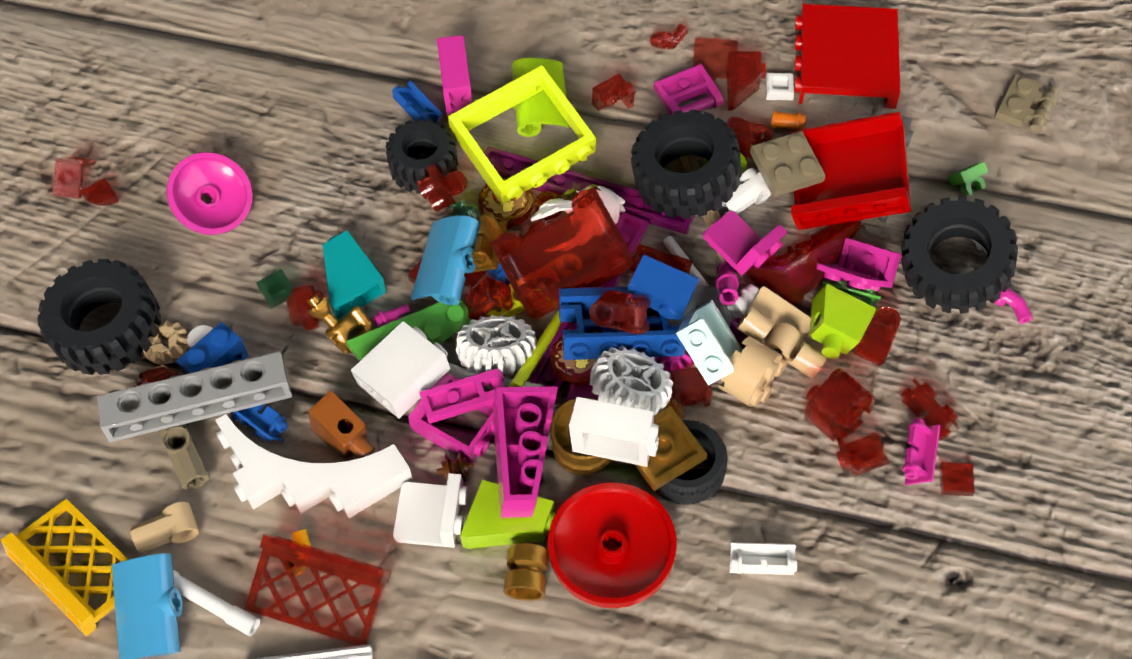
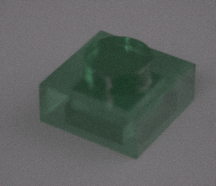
(275, 288)

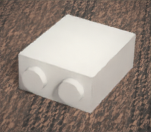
(401, 368)

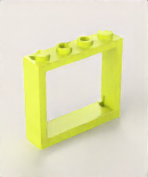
(503, 99)

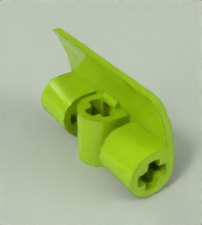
(539, 107)

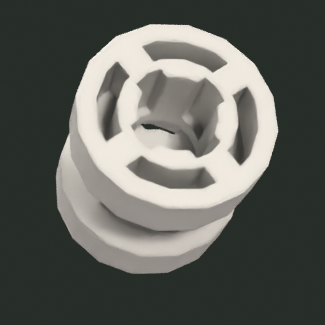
(743, 302)

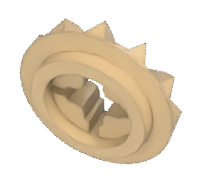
(177, 341)

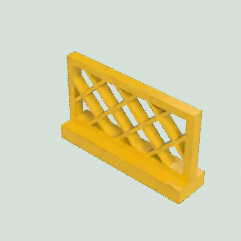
(47, 576)

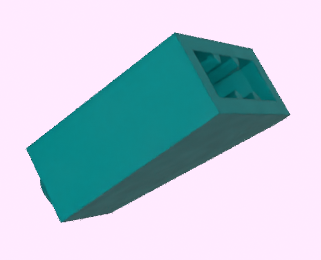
(350, 275)

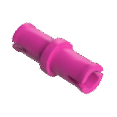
(727, 283)

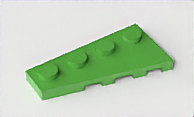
(436, 321)

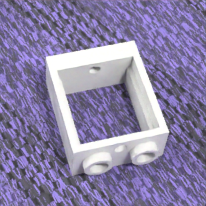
(613, 431)

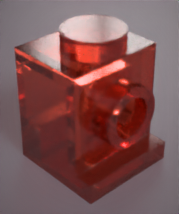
(690, 387)

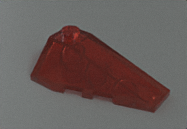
(795, 272)

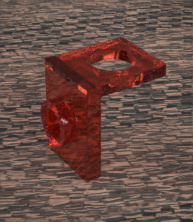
(69, 176)

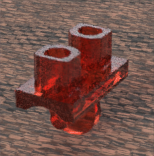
(440, 188)

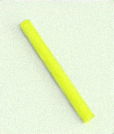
(541, 346)

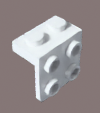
(431, 512)

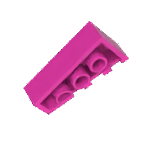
(521, 438)

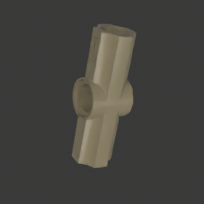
(184, 459)

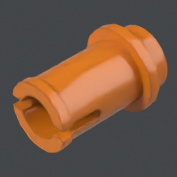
(788, 120)

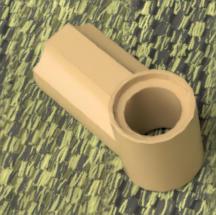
(174, 525)

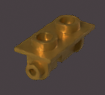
(483, 254)

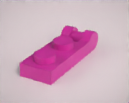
(461, 395)

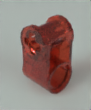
(749, 134)
(626, 312)
(879, 338)

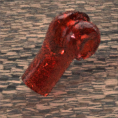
(669, 40)

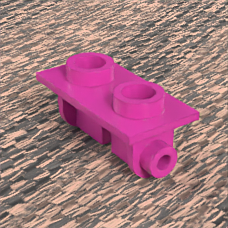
(922, 453)

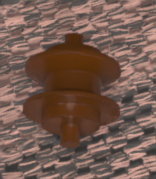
(455, 466)

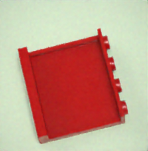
(848, 52)
(863, 172)

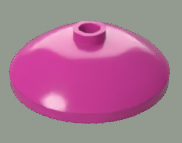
(220, 181)

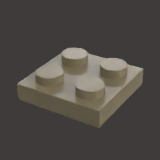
(787, 164)

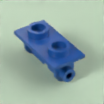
(416, 102)
(266, 424)

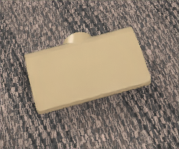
(783, 330)

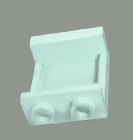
(709, 341)

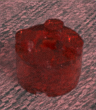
(838, 405)

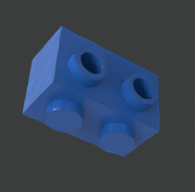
(664, 286)
(214, 350)

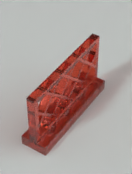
(323, 561)

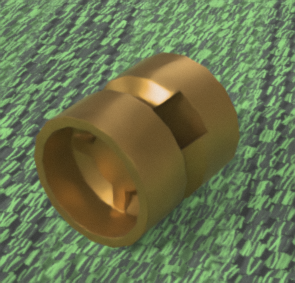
(525, 574)

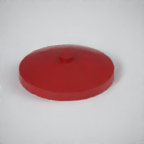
(612, 545)

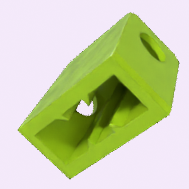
(838, 320)

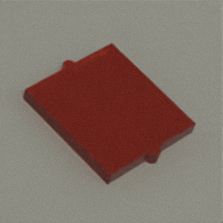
(713, 55)

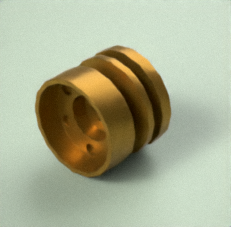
(571, 461)

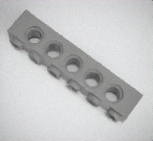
(182, 408)

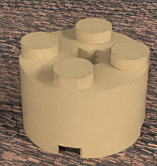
(753, 372)

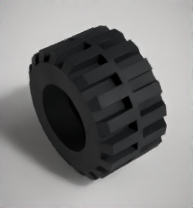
(417, 139)

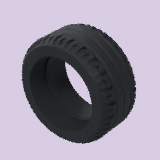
(702, 488)

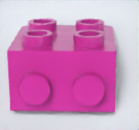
(741, 244)
(863, 266)

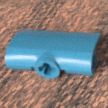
(447, 259)
(146, 607)

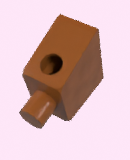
(339, 427)

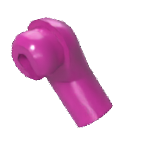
(1018, 305)

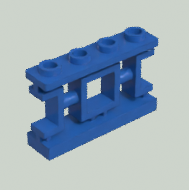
(577, 345)

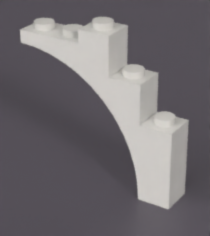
(348, 484)

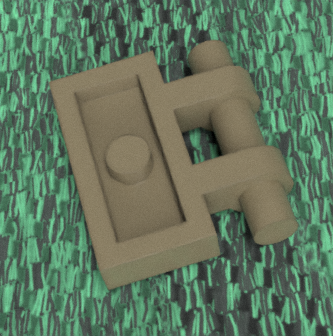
(1018, 100)

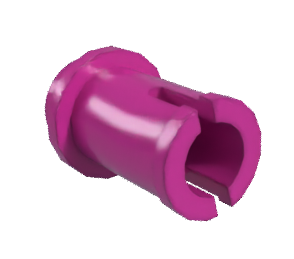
(389, 316)

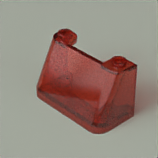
(568, 253)

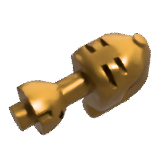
(339, 328)

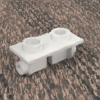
(763, 558)

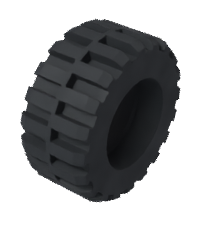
(685, 136)
(966, 220)
(79, 294)

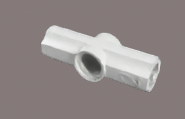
(750, 190)

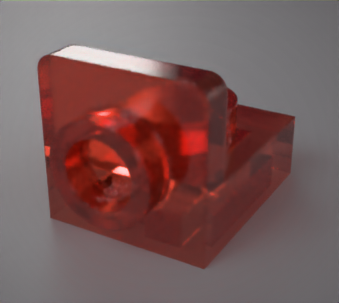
(611, 91)

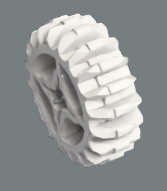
(495, 344)
(631, 380)

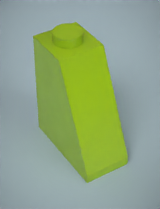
(487, 529)

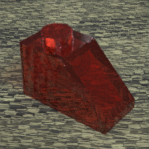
(743, 76)

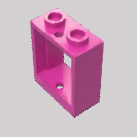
(454, 73)
(478, 446)

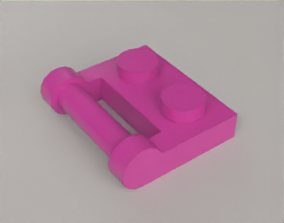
(686, 86)

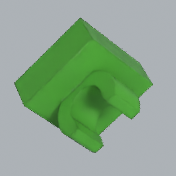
(969, 175)

